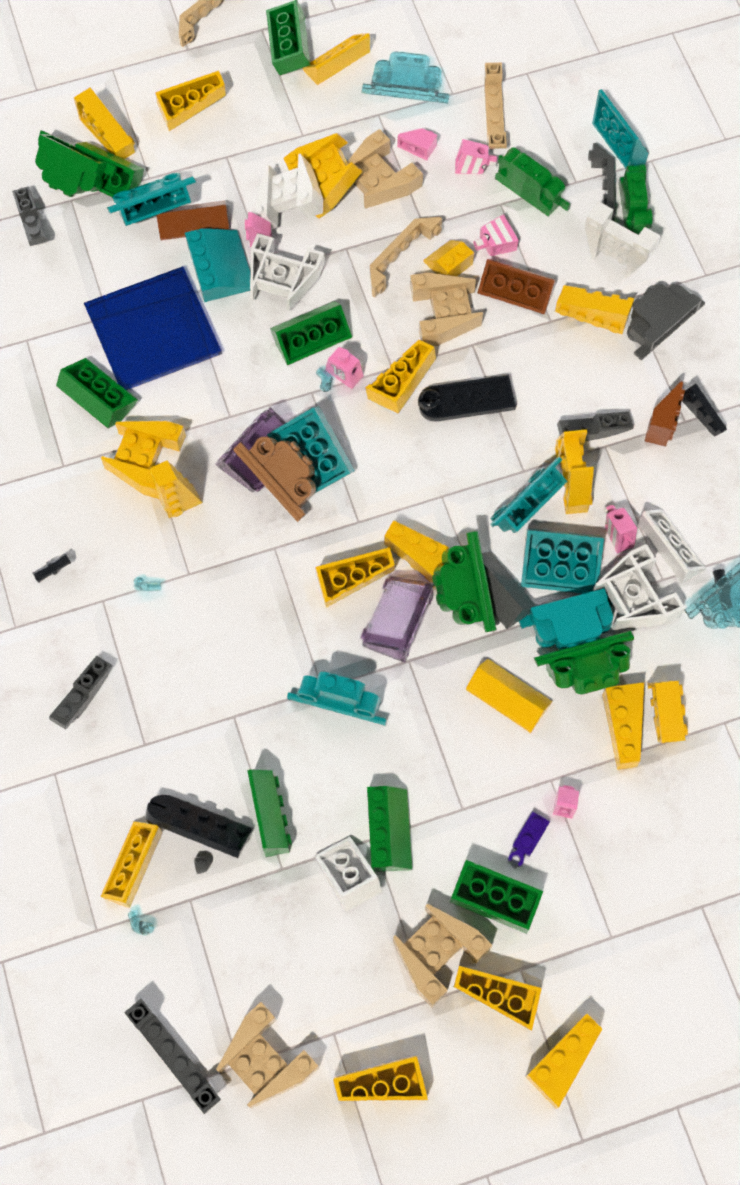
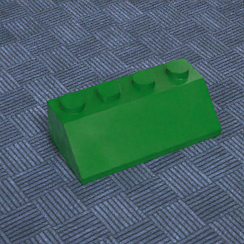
(127, 174)
(311, 332)
(95, 392)
(268, 812)
(389, 829)

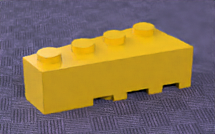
(189, 98)
(415, 548)
(352, 574)
(624, 718)

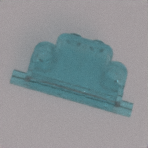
(407, 77)
(720, 602)

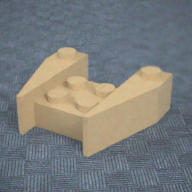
(378, 179)
(449, 306)
(434, 946)
(259, 1063)

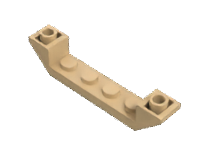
(191, 16)
(494, 106)
(427, 226)

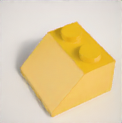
(450, 258)

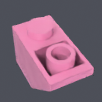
(256, 224)

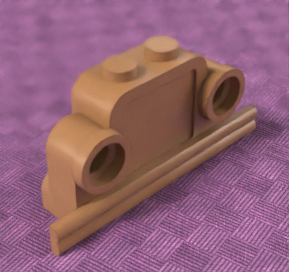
(282, 471)

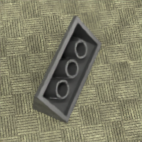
(507, 598)

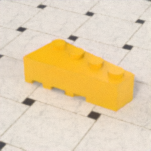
(103, 124)
(595, 308)
(402, 377)
(173, 489)
(503, 995)
(561, 1065)
(383, 1082)

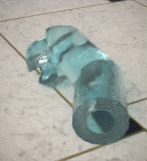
(327, 379)
(140, 585)
(139, 926)

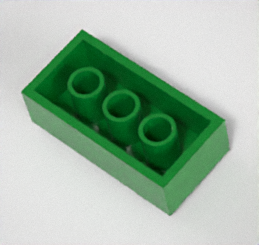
(288, 37)
(496, 896)

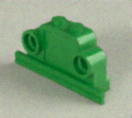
(70, 167)
(531, 181)
(635, 199)
(464, 584)
(590, 664)

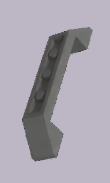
(601, 159)
(173, 1056)

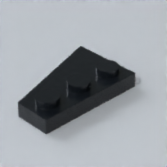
(702, 409)

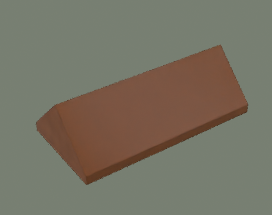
(188, 218)
(516, 286)

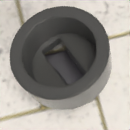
(201, 864)

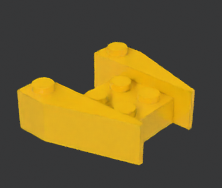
(330, 168)
(140, 451)
(578, 489)

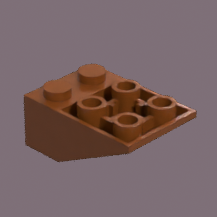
(664, 417)

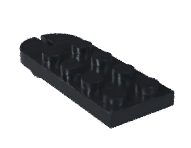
(466, 399)
(198, 824)

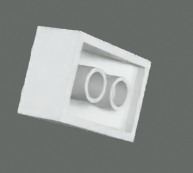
(349, 873)

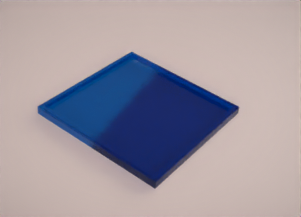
(152, 328)

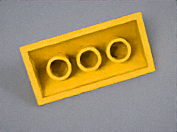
(338, 57)
(508, 695)
(132, 863)

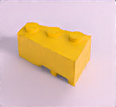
(668, 711)

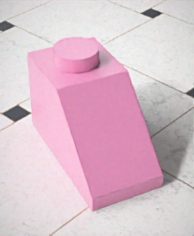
(418, 142)
(566, 801)

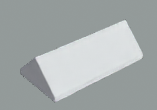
(670, 544)

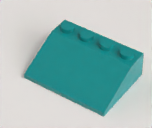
(617, 132)
(218, 262)
(319, 443)
(561, 561)

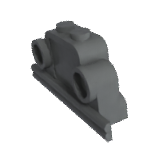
(659, 315)

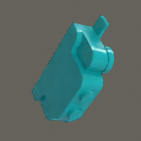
(152, 198)
(531, 499)
(571, 620)
(339, 695)

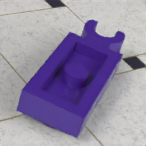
(529, 837)

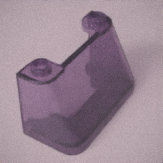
(231, 462)
(397, 617)

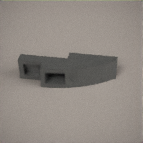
(29, 216)
(599, 426)
(82, 693)

